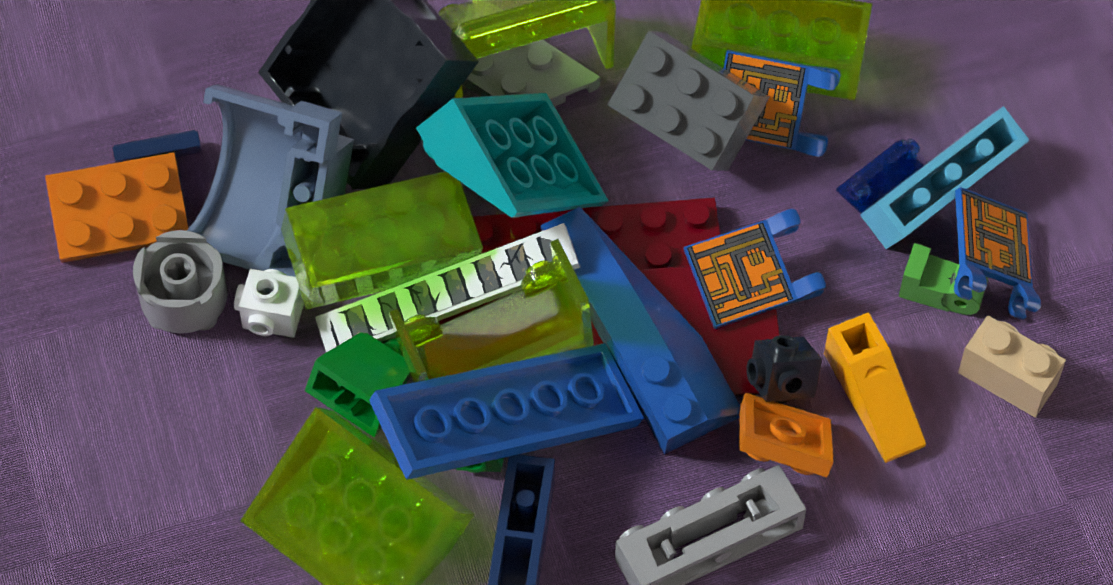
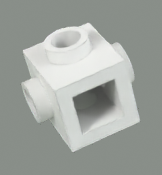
(269, 303)

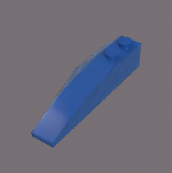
(650, 341)

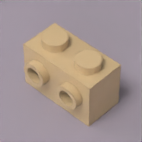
(1011, 365)

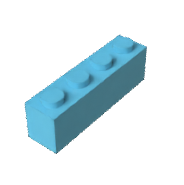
(936, 182)

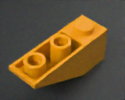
(874, 386)

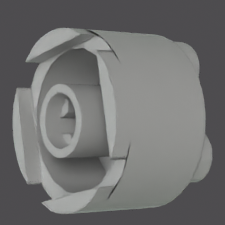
(180, 282)

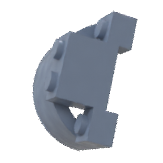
(268, 162)

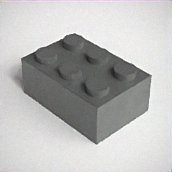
(688, 101)

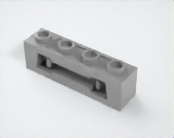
(771, 514)

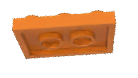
(115, 206)

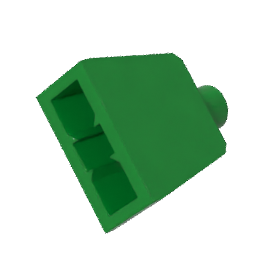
(352, 373)

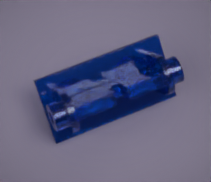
(881, 175)

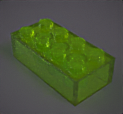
(791, 31)
(378, 238)

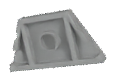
(531, 70)

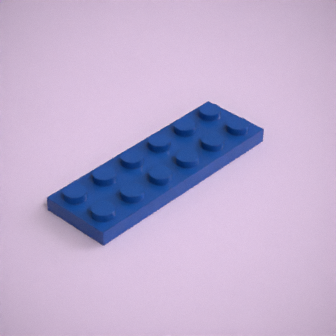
(505, 410)

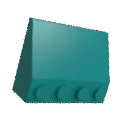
(512, 153)

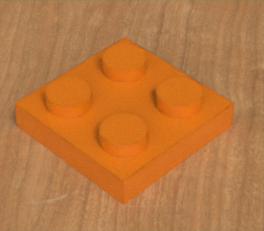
(786, 436)

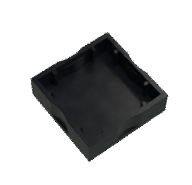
(376, 64)

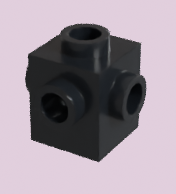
(784, 369)

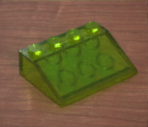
(349, 511)

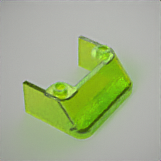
(506, 24)
(537, 321)

